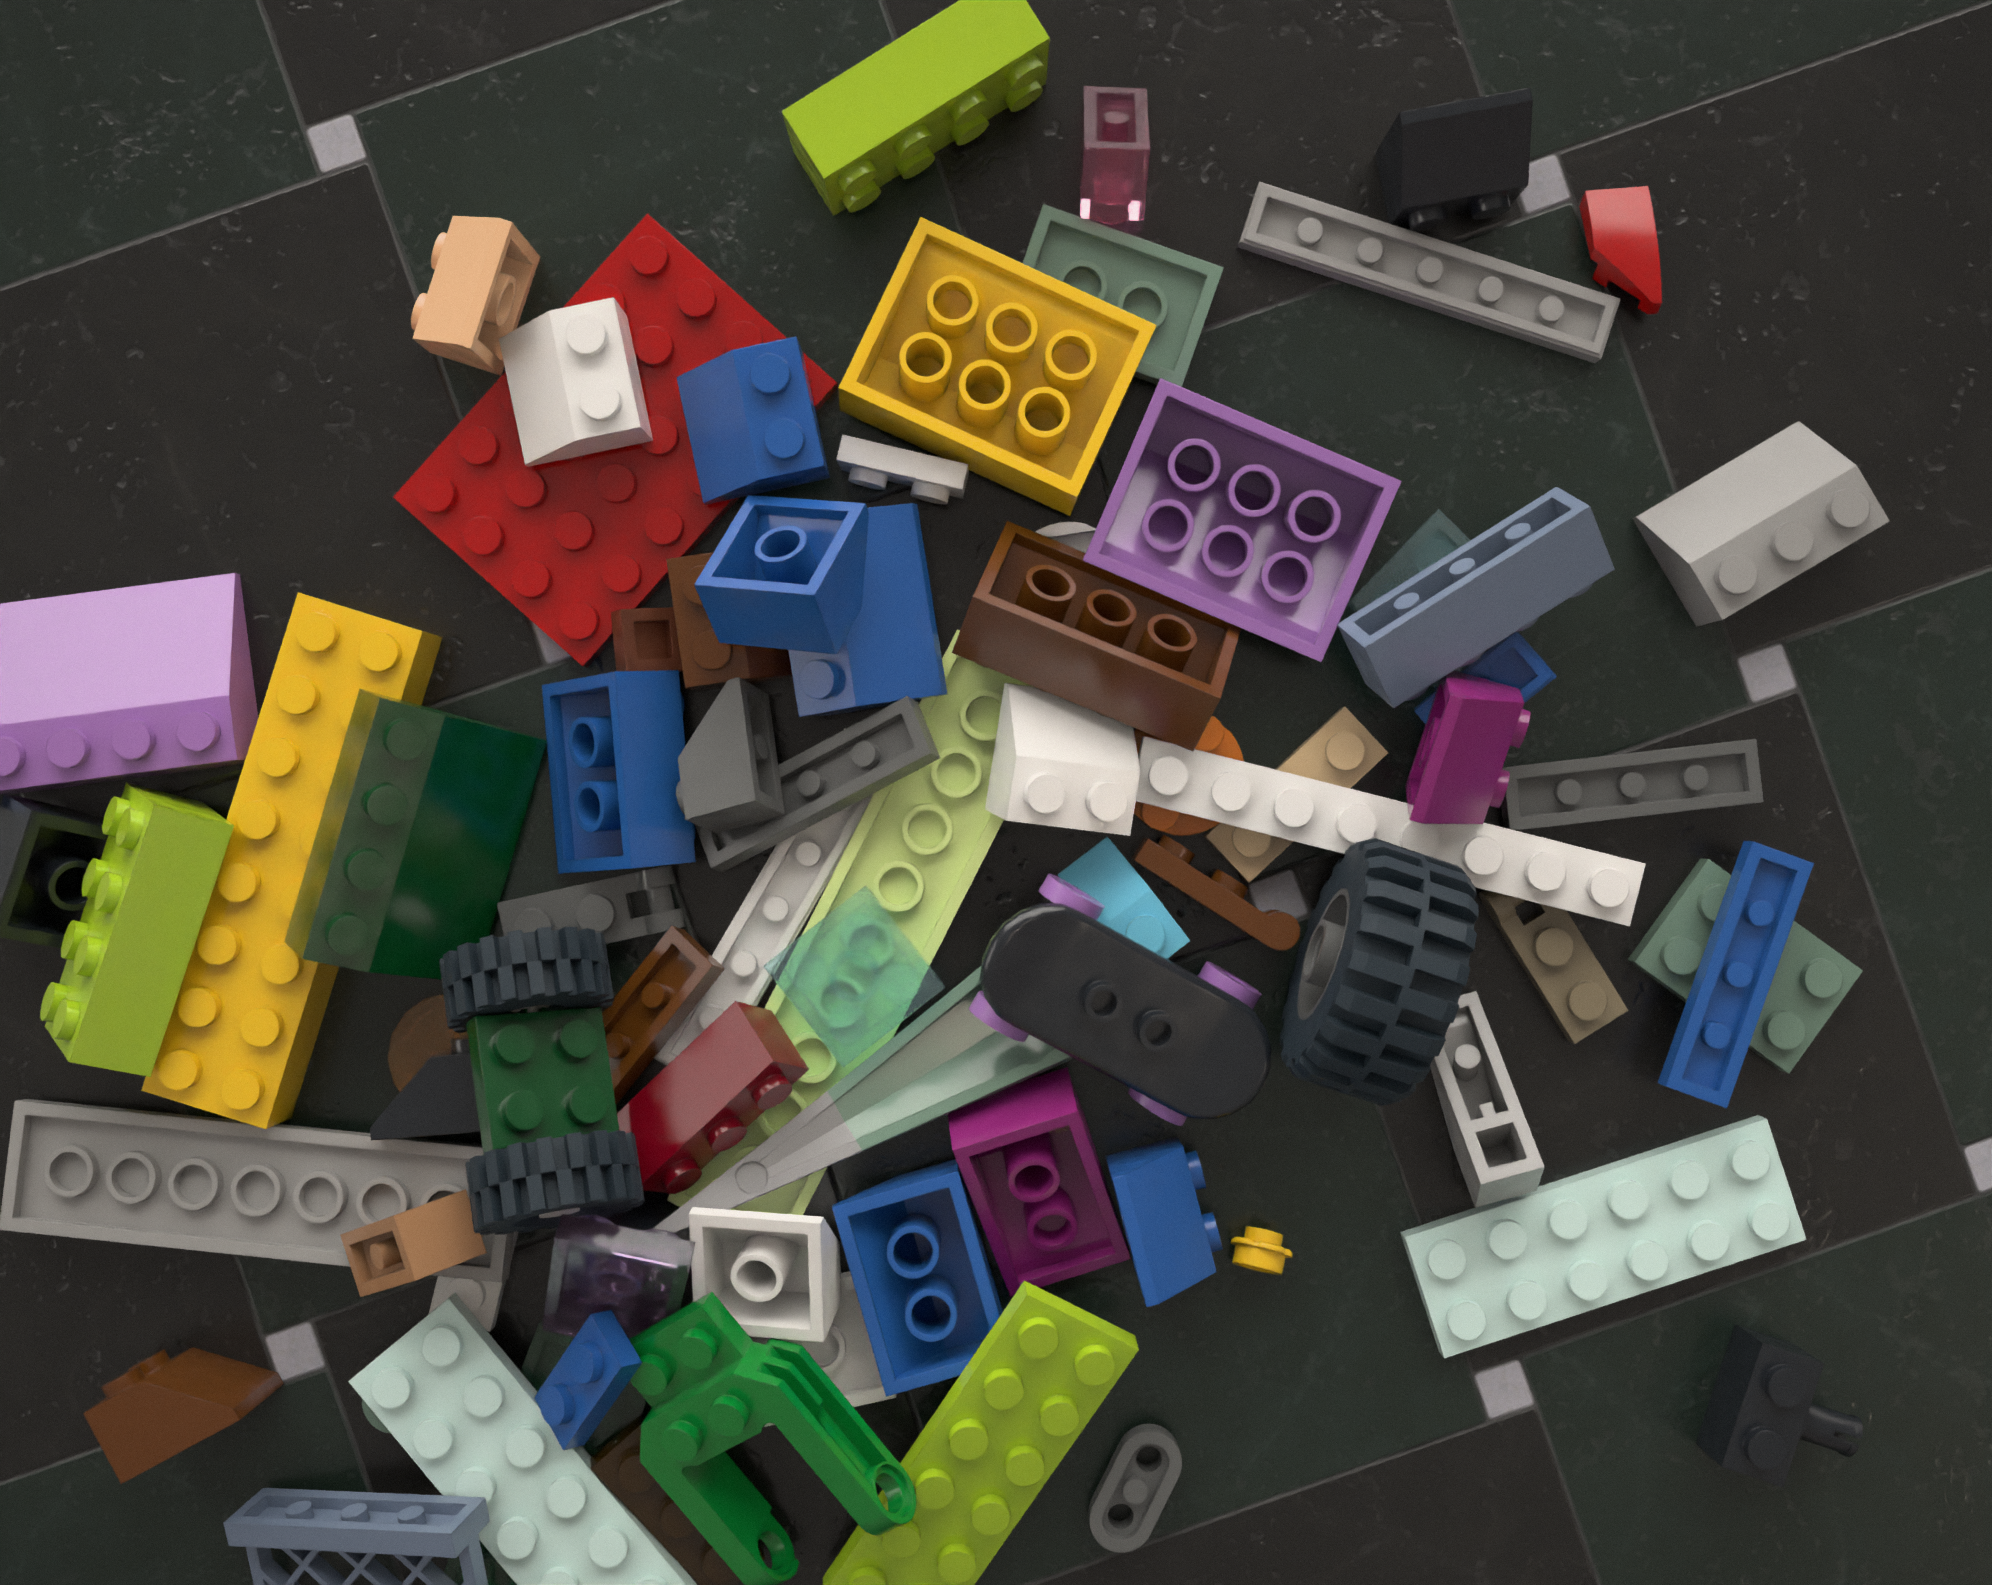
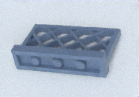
(359, 1528)

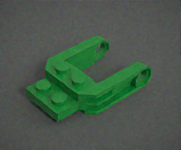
(721, 1388)

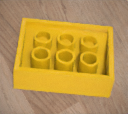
(994, 366)

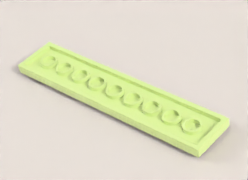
(919, 859)

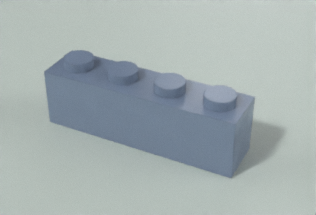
(1477, 596)

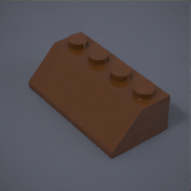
(1097, 638)

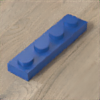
(1735, 973)

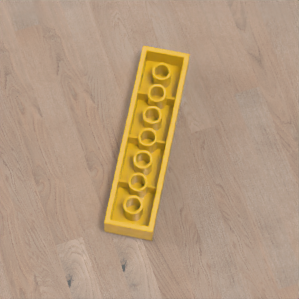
(246, 997)

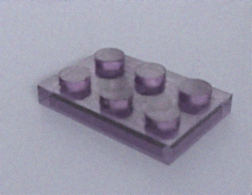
(616, 1270)

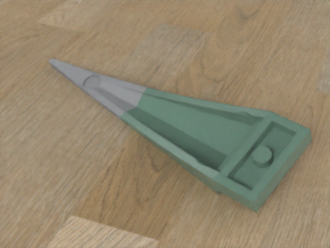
(916, 1077)

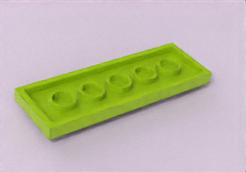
(993, 1443)

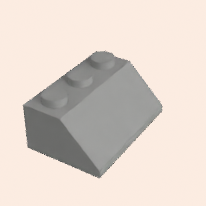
(1759, 522)

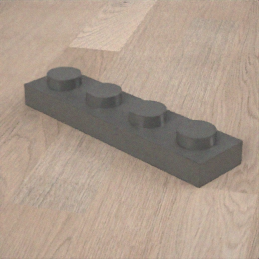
(831, 779)
(1632, 785)

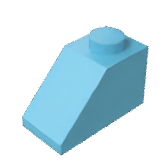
(1127, 899)

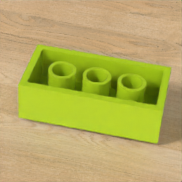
(917, 98)
(135, 929)

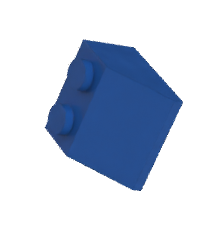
(753, 421)
(787, 574)
(1163, 1217)

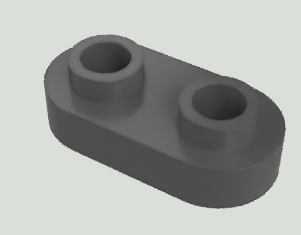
(1137, 1485)

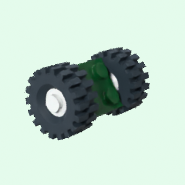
(540, 1079)

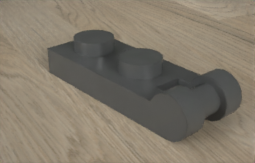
(599, 906)

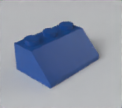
(895, 636)
(617, 771)
(919, 1274)

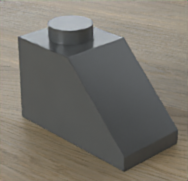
(731, 763)

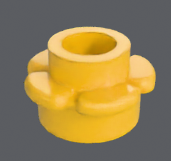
(1260, 1251)

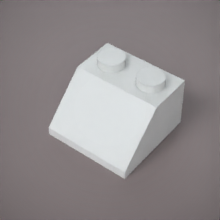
(575, 383)
(1062, 764)
(768, 1270)

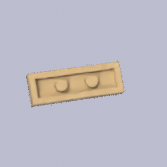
(1333, 754)

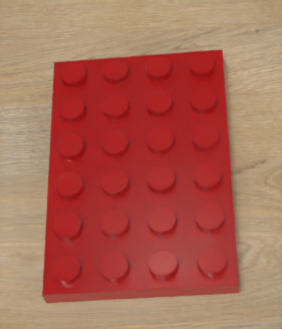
(596, 527)

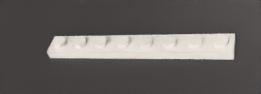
(1341, 816)

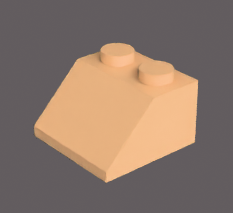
(475, 291)

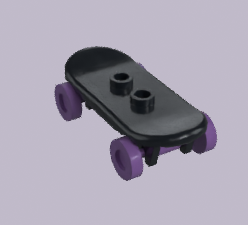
(1124, 1010)

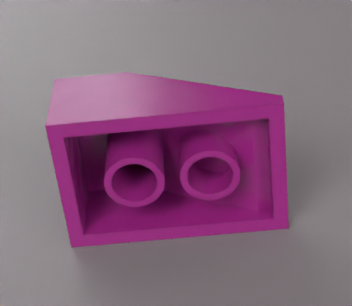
(1037, 1182)

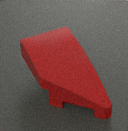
(1624, 242)

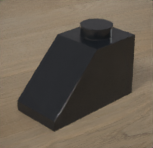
(435, 1100)

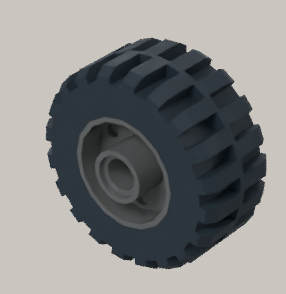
(1379, 972)

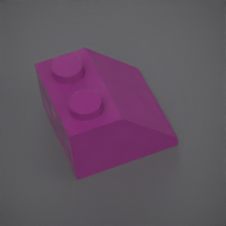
(1464, 750)

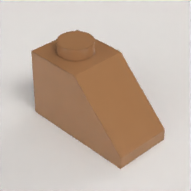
(413, 1244)

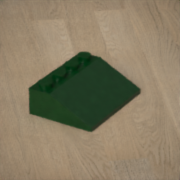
(412, 838)

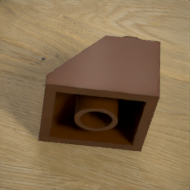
(704, 659)
(173, 1405)

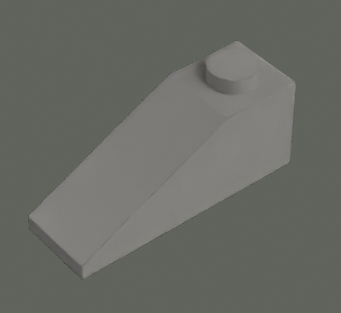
(1483, 1110)

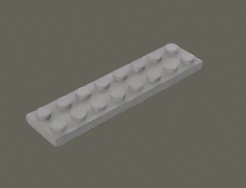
(223, 1183)

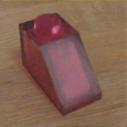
(1114, 154)

